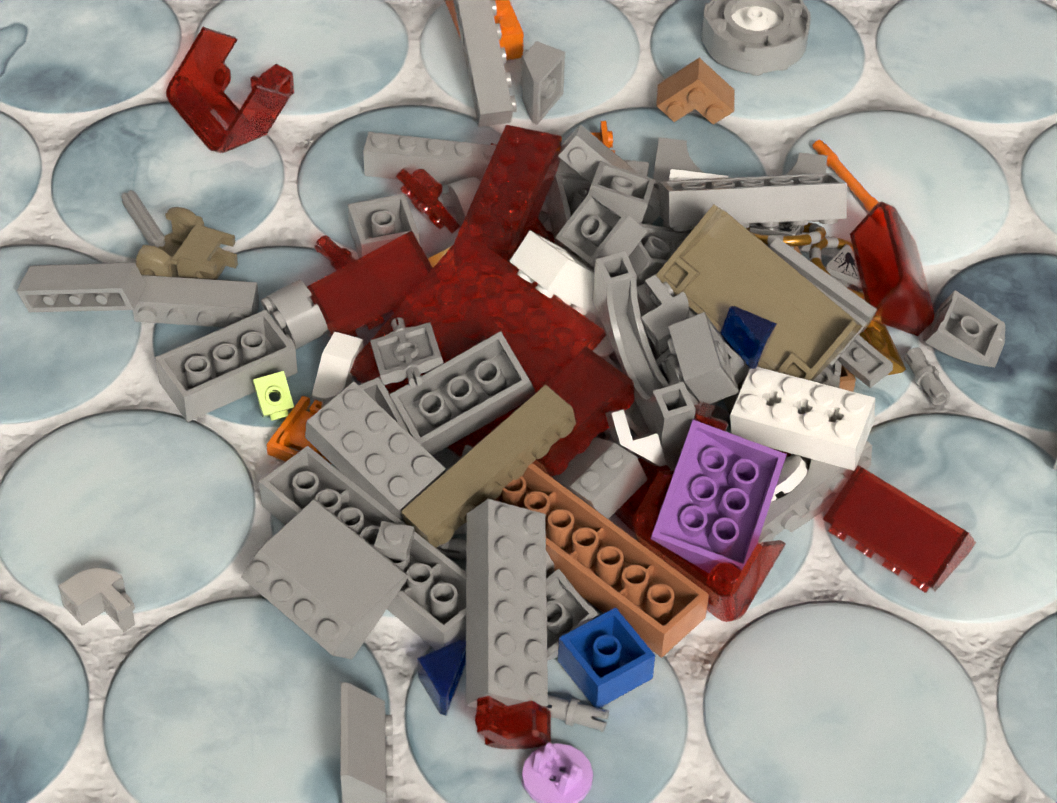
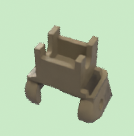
(188, 250)

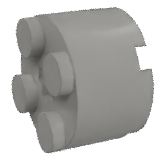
(296, 313)

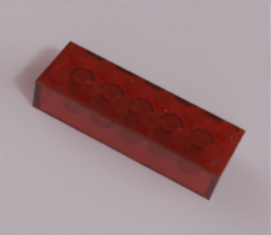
(513, 189)

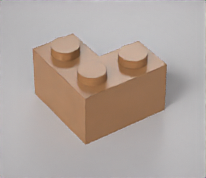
(696, 88)

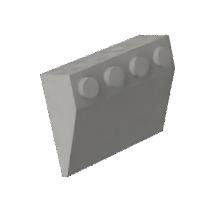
(326, 579)

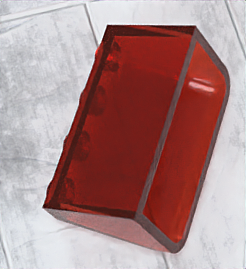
(892, 271)
(371, 286)
(592, 390)
(898, 530)

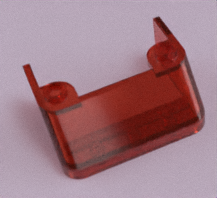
(200, 98)
(728, 586)

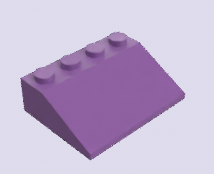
(717, 497)

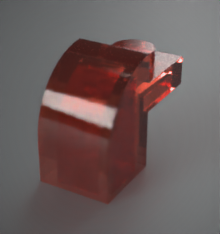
(513, 726)

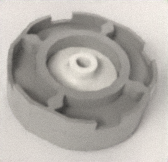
(756, 33)

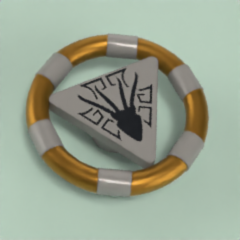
(789, 233)
(842, 266)

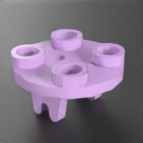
(546, 764)

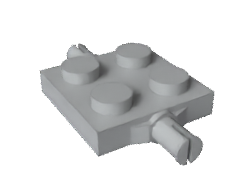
(406, 353)

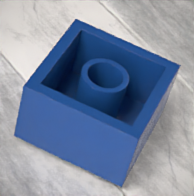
(606, 658)

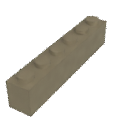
(490, 466)

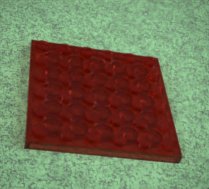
(475, 297)

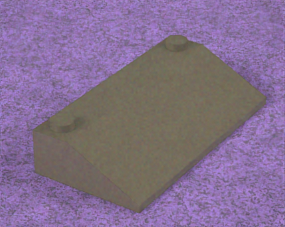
(730, 266)

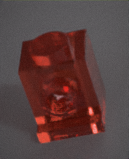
(276, 79)

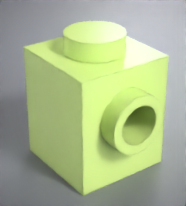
(276, 384)

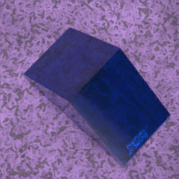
(747, 334)
(442, 672)

